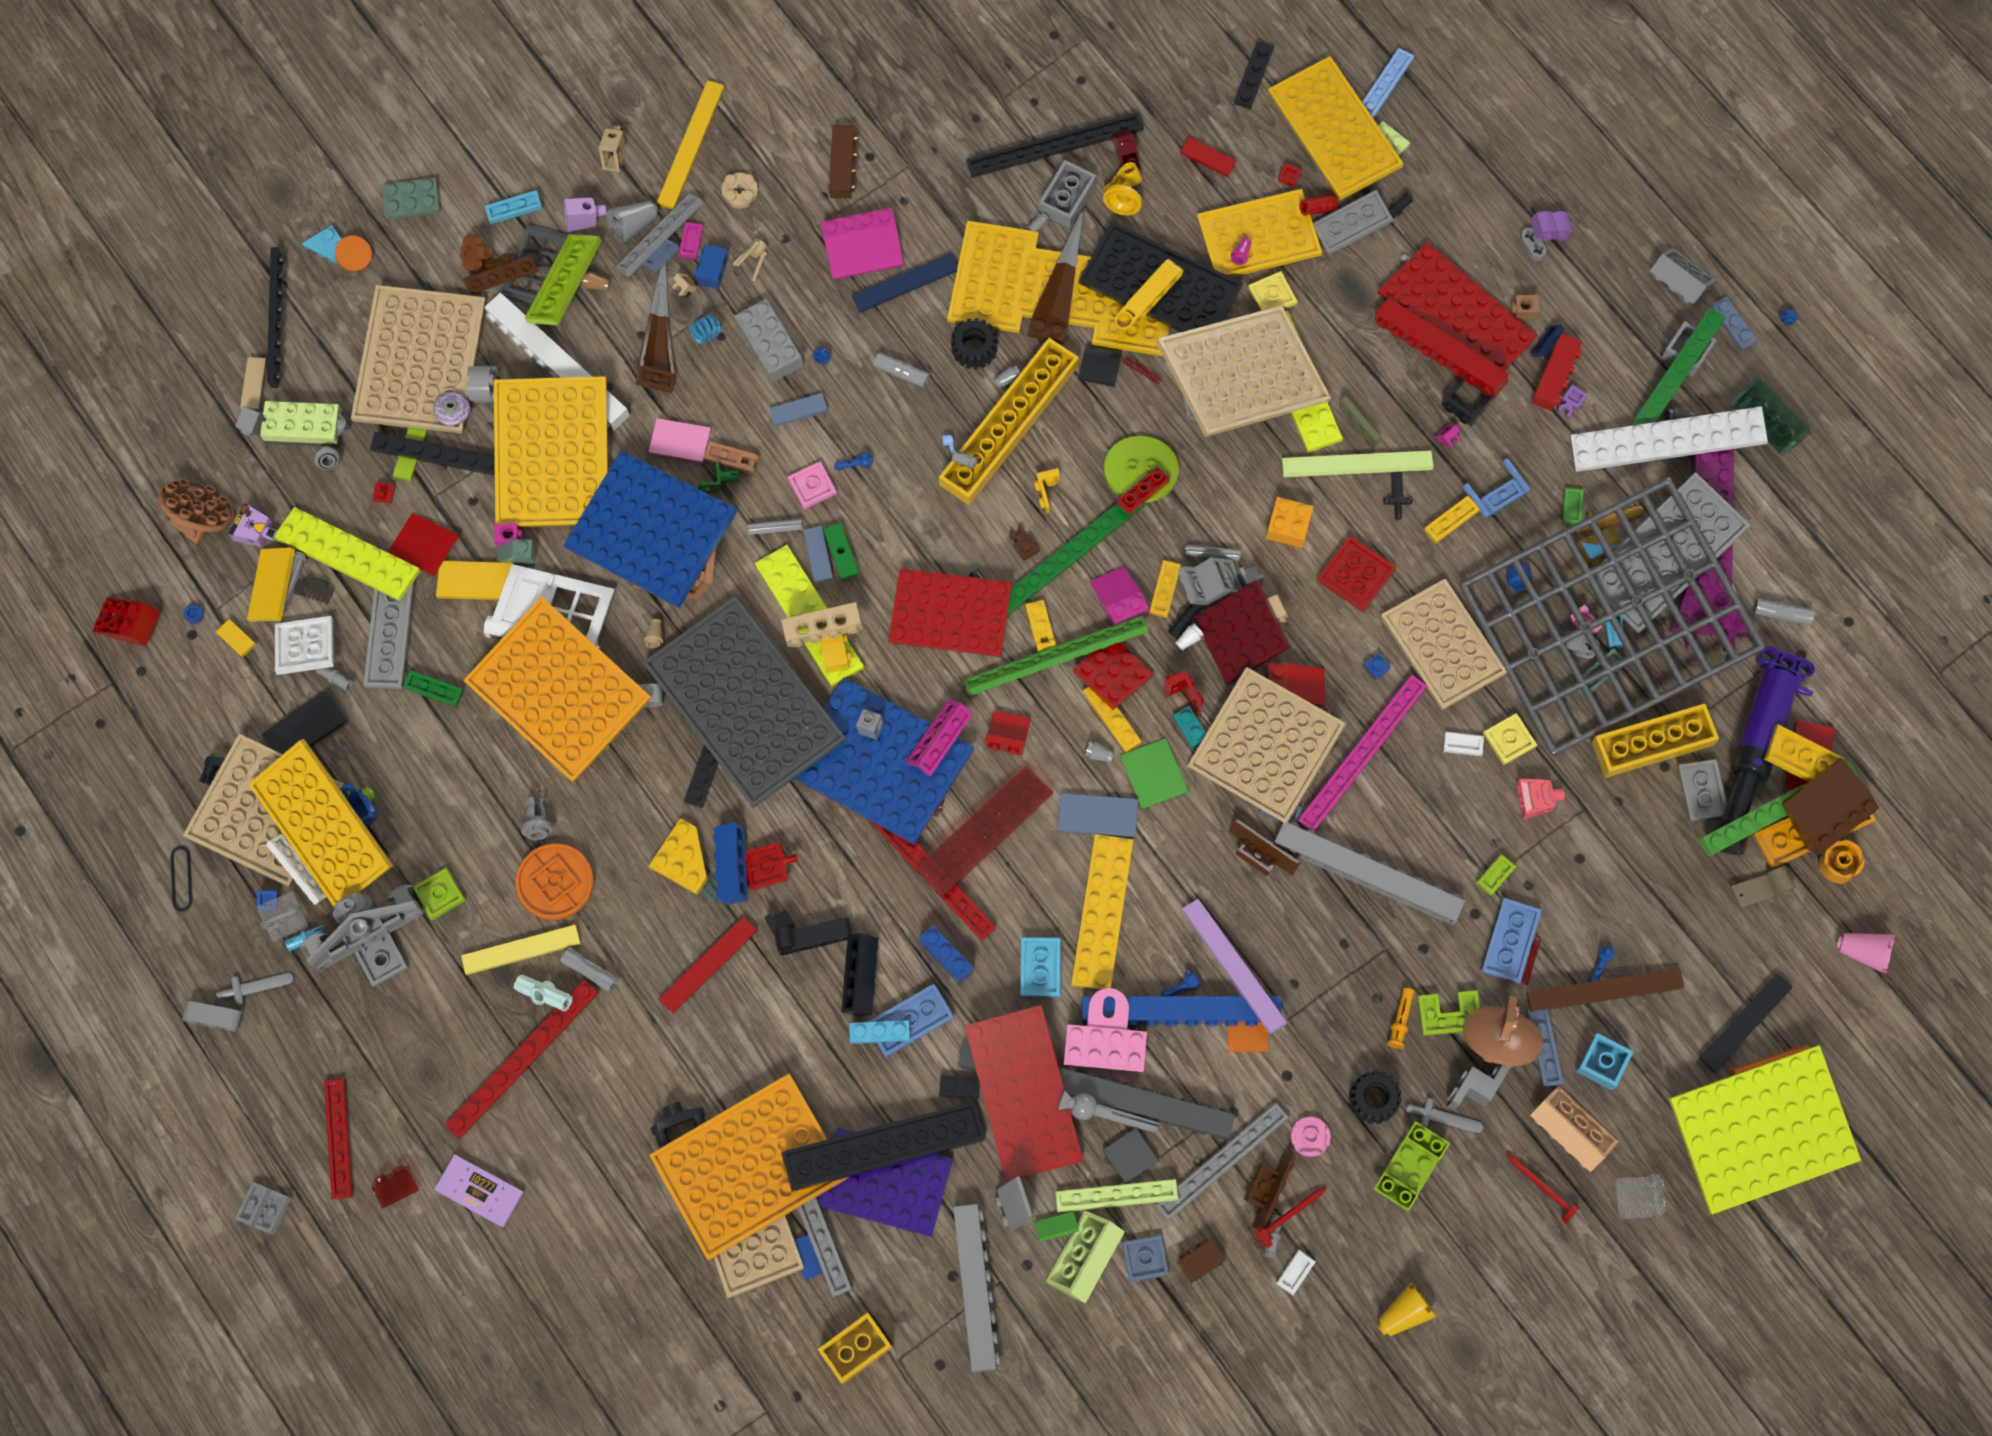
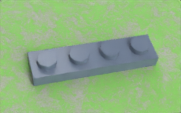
(1548, 1059)

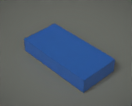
(808, 1256)

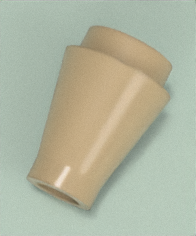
(654, 634)

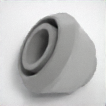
(326, 458)

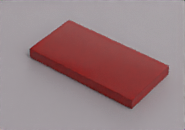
(1816, 733)

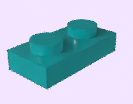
(1189, 727)

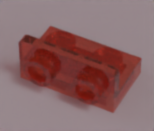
(394, 1186)

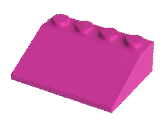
(862, 243)

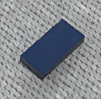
(1547, 340)

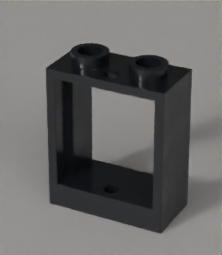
(1461, 412)

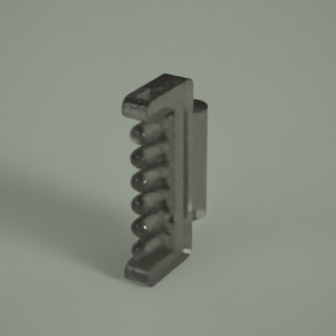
(314, 584)

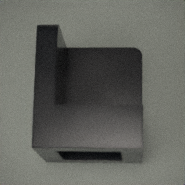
(779, 920)

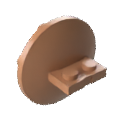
(195, 508)
(1503, 1035)

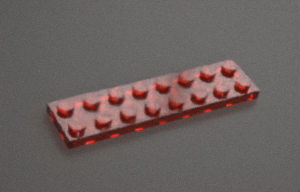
(984, 831)

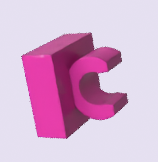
(1448, 432)

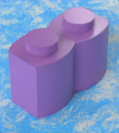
(1551, 225)

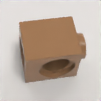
(1530, 302)

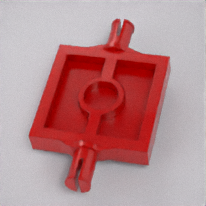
(767, 866)

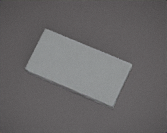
(1352, 222)

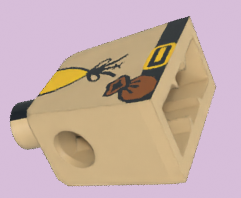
(613, 142)

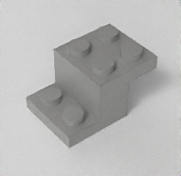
(1210, 581)
(1477, 1086)

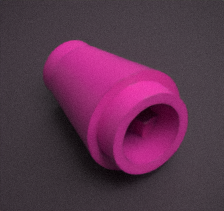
(1241, 252)

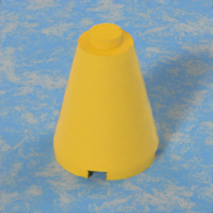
(1405, 1312)

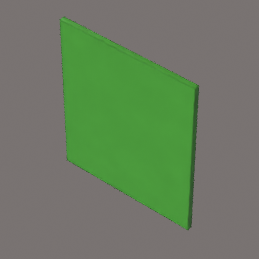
(1154, 773)

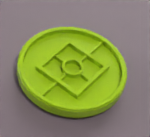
(1134, 459)

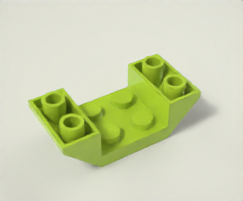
(1411, 1166)

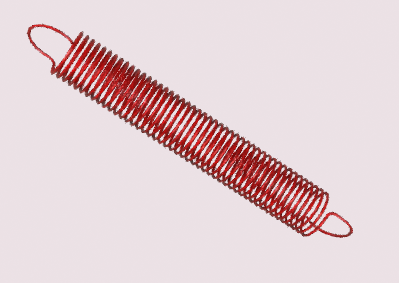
(1142, 368)
(1533, 951)

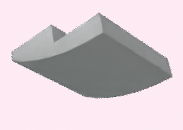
(263, 1208)

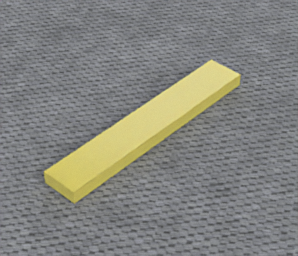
(520, 949)

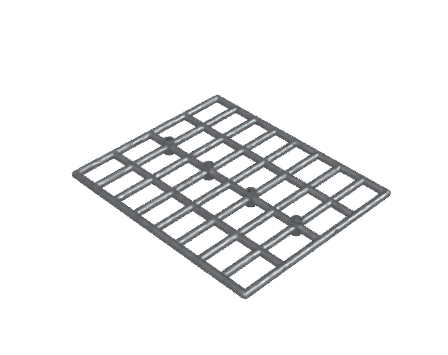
(1611, 615)

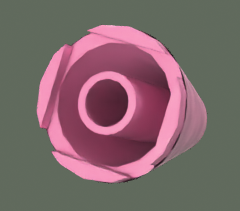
(1868, 949)

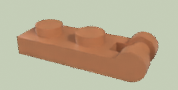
(731, 457)

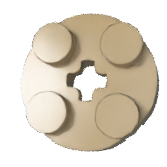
(736, 181)

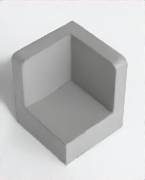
(1249, 575)

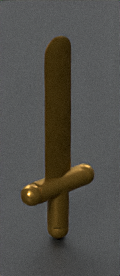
(1613, 519)

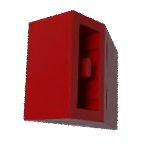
(126, 621)

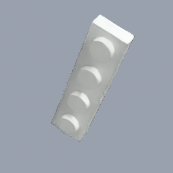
(292, 863)

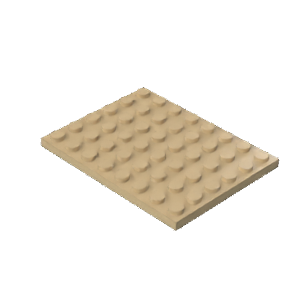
(414, 353)
(1243, 370)

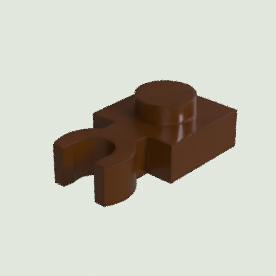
(1024, 545)

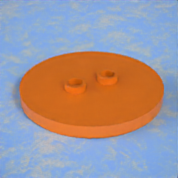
(554, 881)

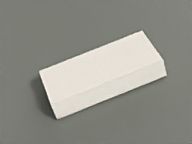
(1463, 743)
(1295, 1272)

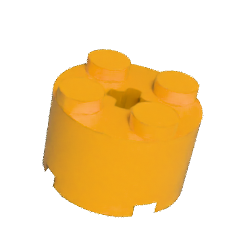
(1850, 867)

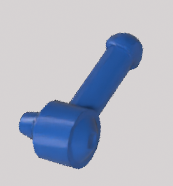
(865, 460)
(1604, 955)
(1190, 982)

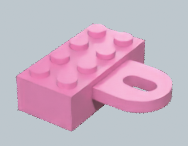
(1106, 1040)

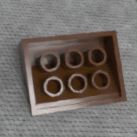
(1829, 806)

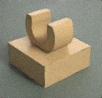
(685, 283)

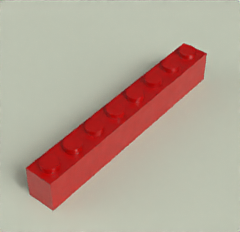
(1441, 348)

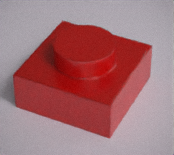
(1289, 175)

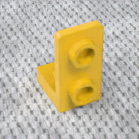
(1047, 478)

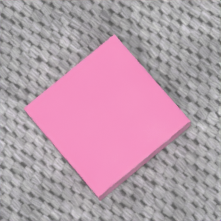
(812, 485)

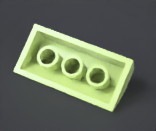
(1085, 1256)

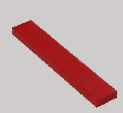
(707, 965)
(338, 1139)

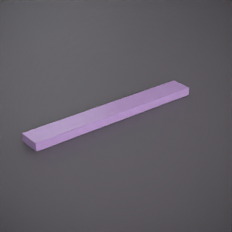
(1234, 966)

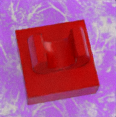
(383, 492)

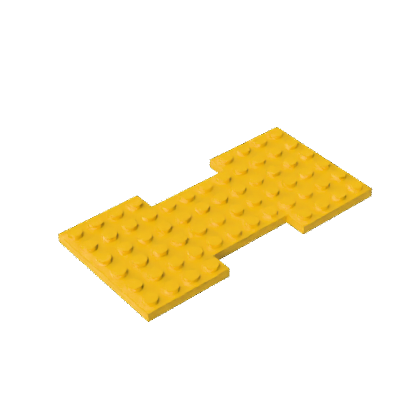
(1006, 275)

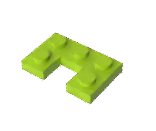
(1438, 1023)

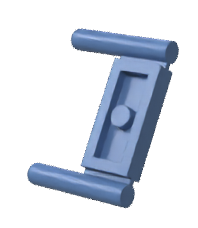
(1501, 496)

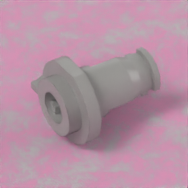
(536, 826)

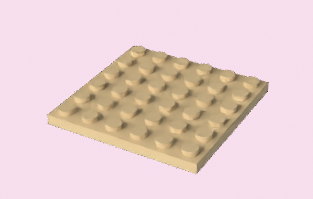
(1266, 745)
(233, 817)

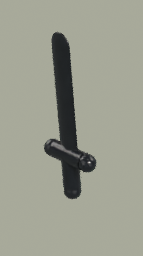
(1397, 495)

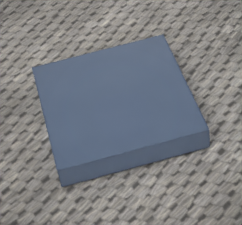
(1145, 1258)

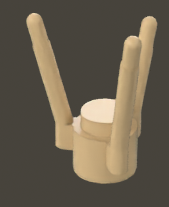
(755, 249)

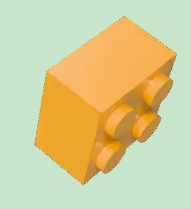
(1289, 522)

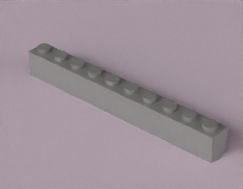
(1369, 873)

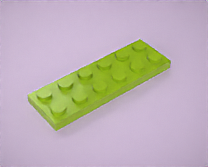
(563, 279)

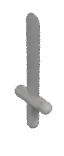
(255, 986)
(1429, 1113)

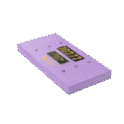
(479, 1191)

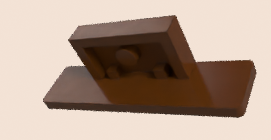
(500, 271)
(1260, 851)
(1266, 1188)

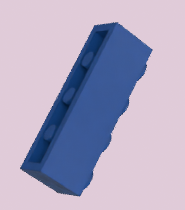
(730, 863)

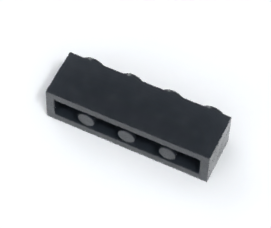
(859, 975)

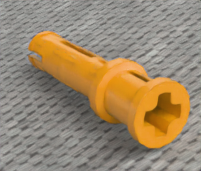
(1399, 1028)

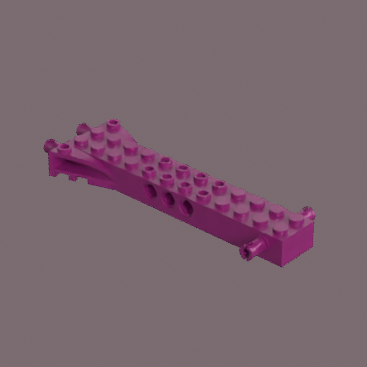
(1717, 471)

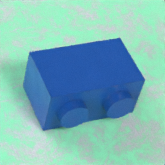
(712, 266)

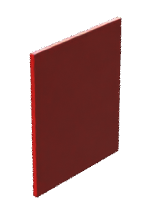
(423, 544)

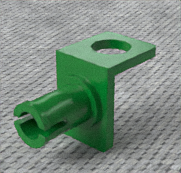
(720, 476)

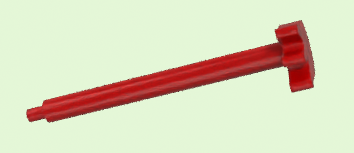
(1570, 1210)
(1262, 1234)

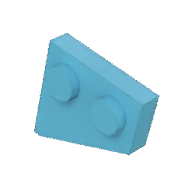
(324, 243)

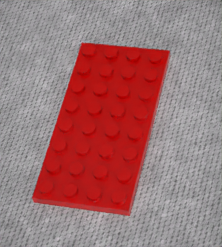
(1458, 307)
(1023, 1093)

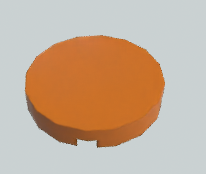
(353, 253)

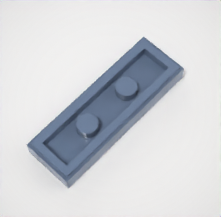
(798, 409)
(818, 554)

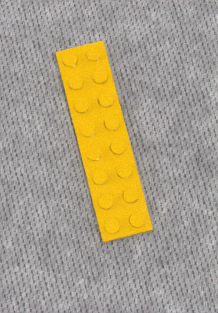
(1102, 912)

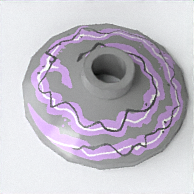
(454, 415)

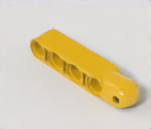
(1148, 295)

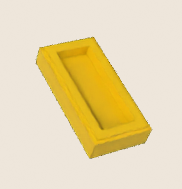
(236, 638)

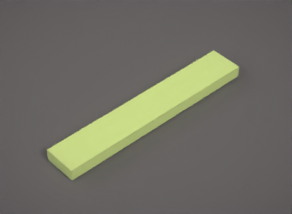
(1116, 1195)

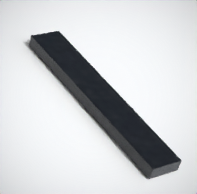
(1745, 1022)

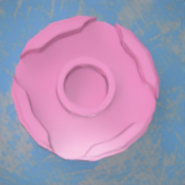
(1310, 1136)

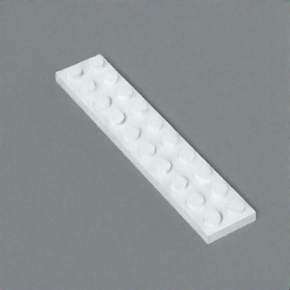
(1669, 439)

